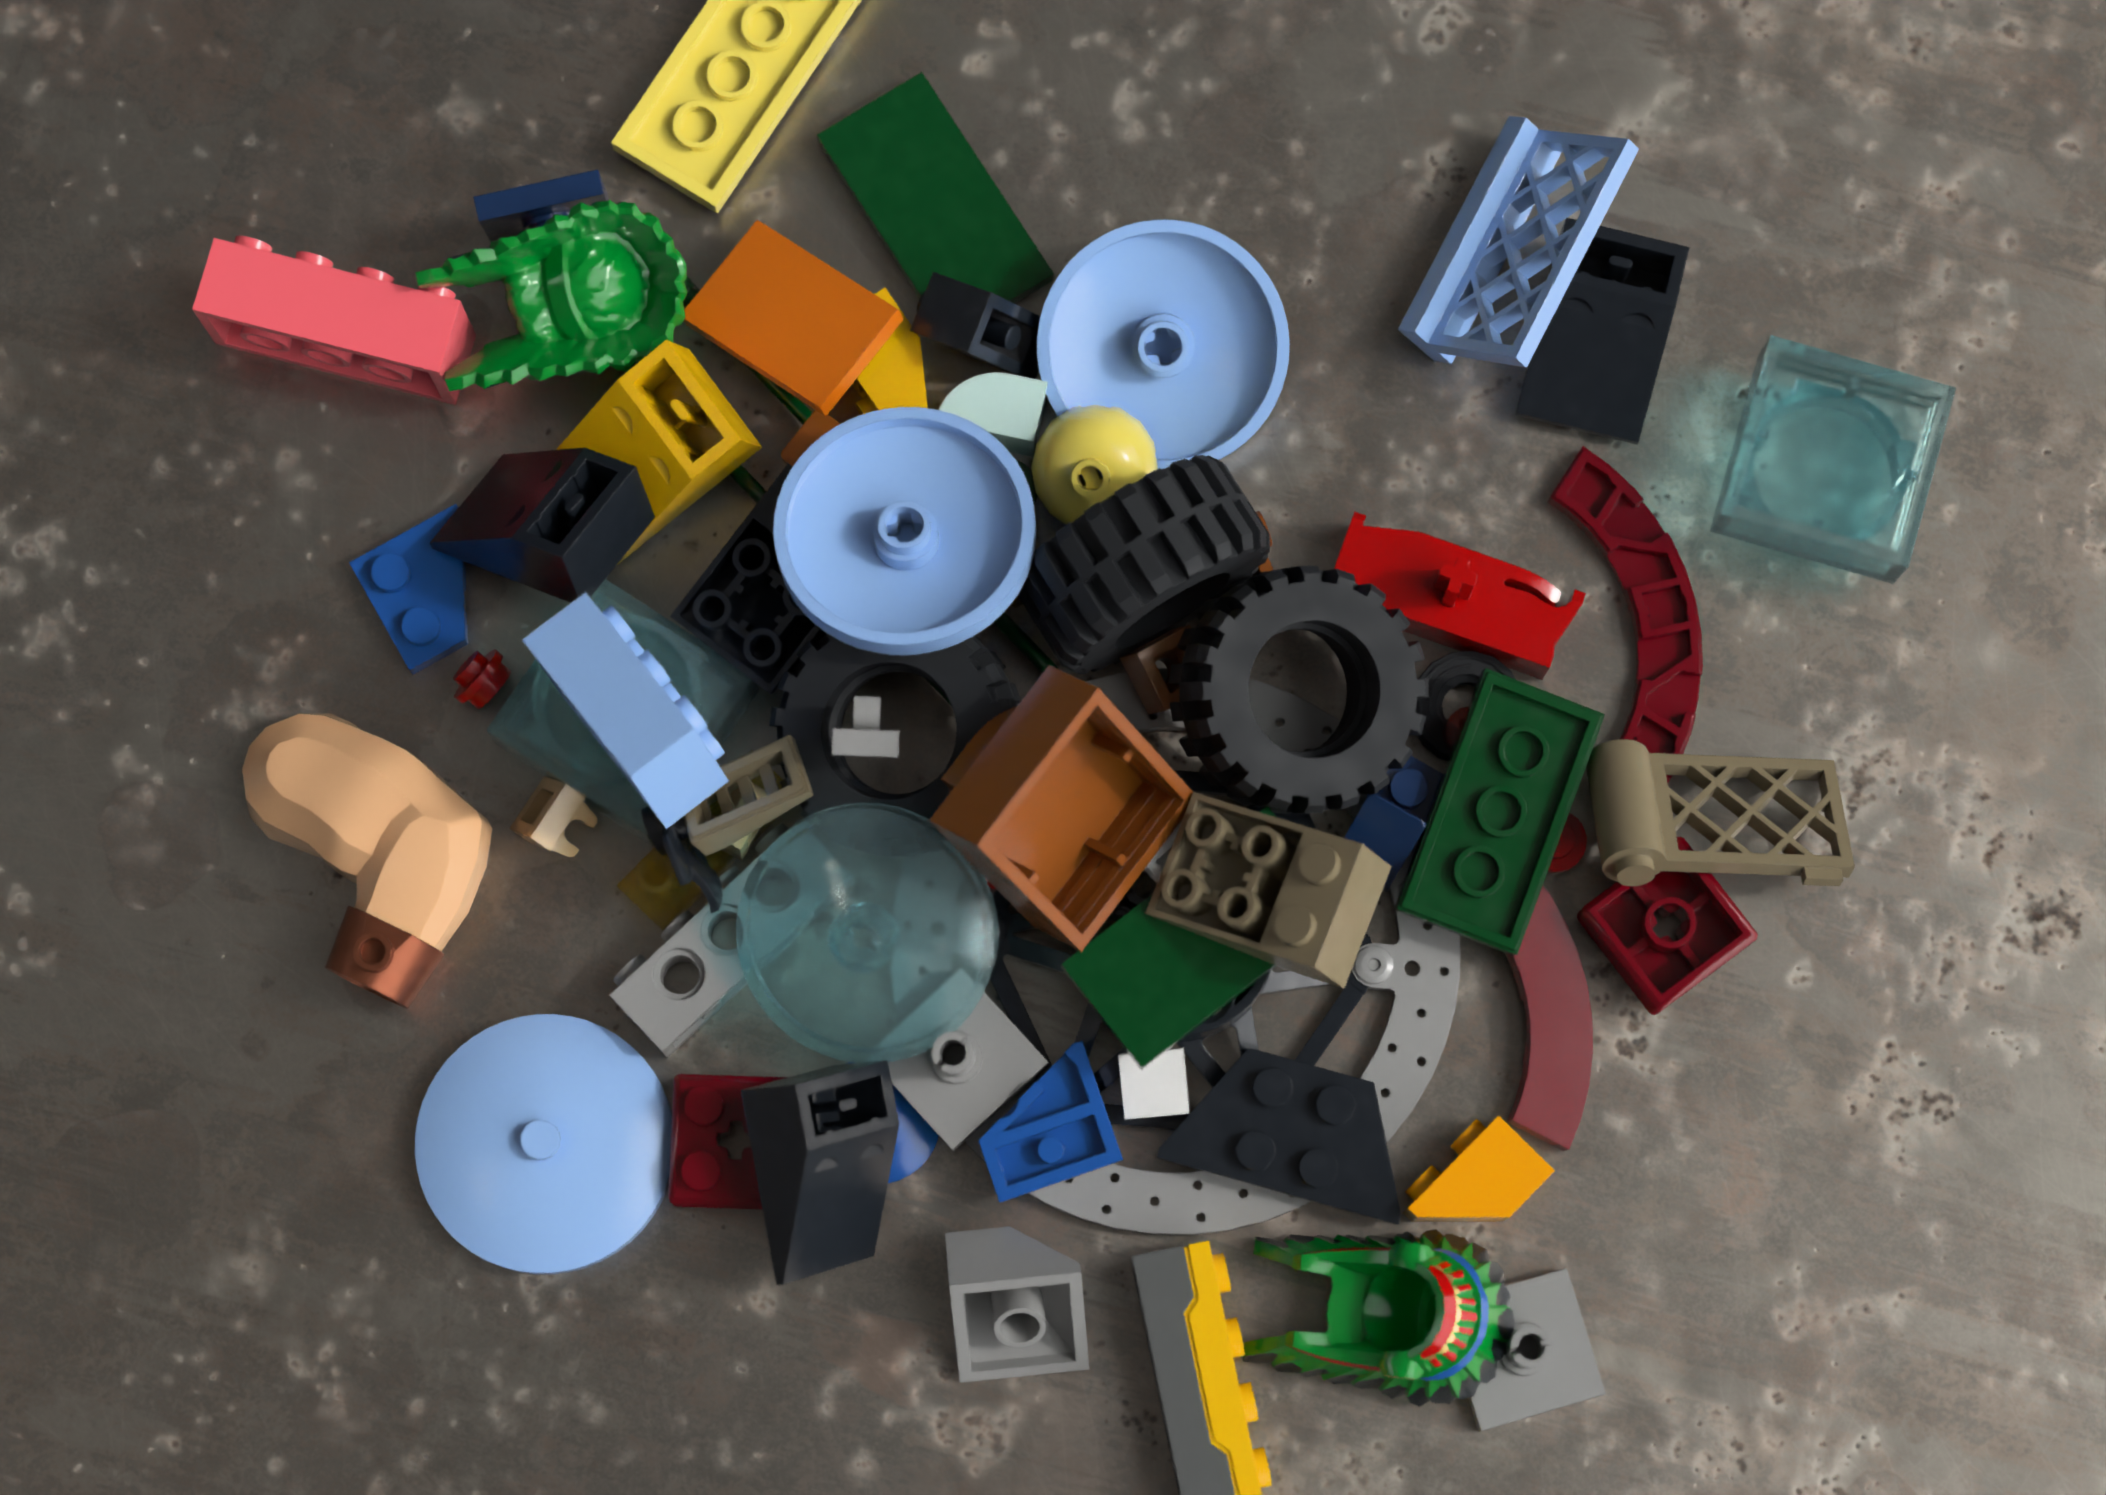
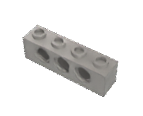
(671, 1017)

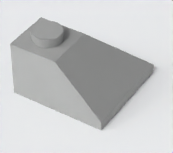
(1014, 1306)

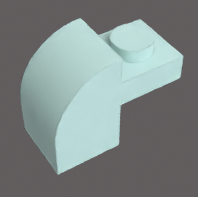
(1004, 406)

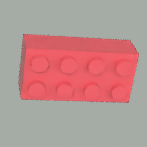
(333, 318)

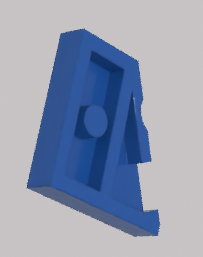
(417, 593)
(1051, 1131)

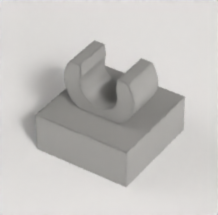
(866, 737)

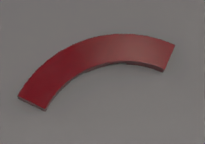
(1656, 595)
(1558, 1029)

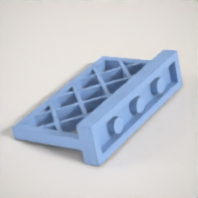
(1494, 229)

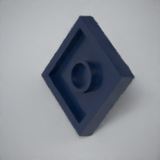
(530, 205)

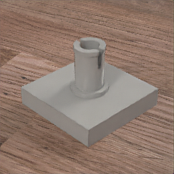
(968, 1073)
(1545, 1358)

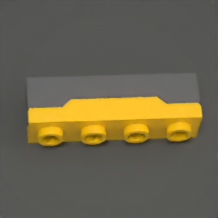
(1196, 1371)

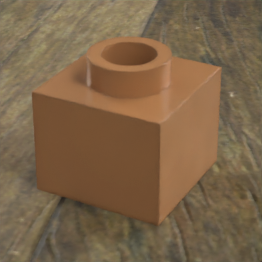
(1145, 675)

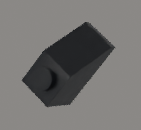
(978, 325)

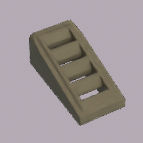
(718, 833)

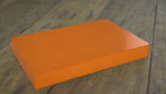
(792, 317)

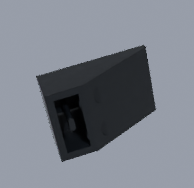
(1606, 337)
(550, 520)
(744, 604)
(822, 1164)

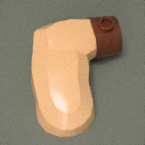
(382, 825)

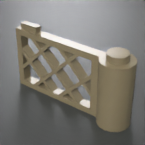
(1639, 831)

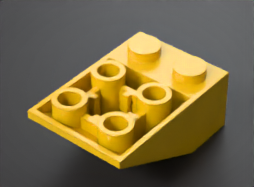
(671, 427)

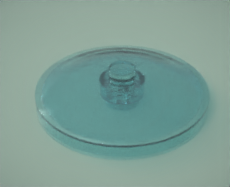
(866, 933)

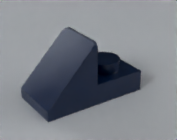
(1396, 814)

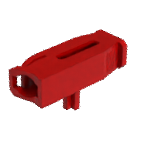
(1461, 595)

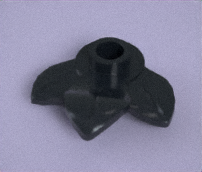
(685, 858)

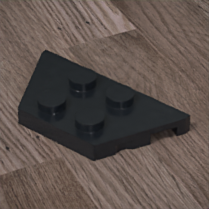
(1292, 1134)

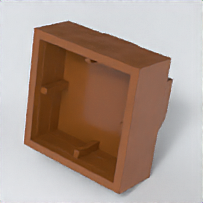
(1061, 806)

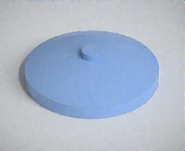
(1169, 331)
(905, 530)
(544, 1144)

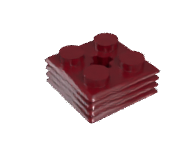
(1658, 967)
(699, 1167)

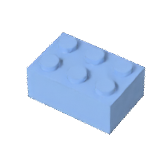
(630, 707)

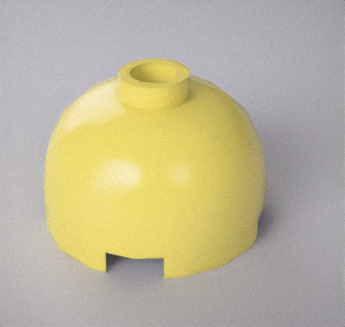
(1079, 445)

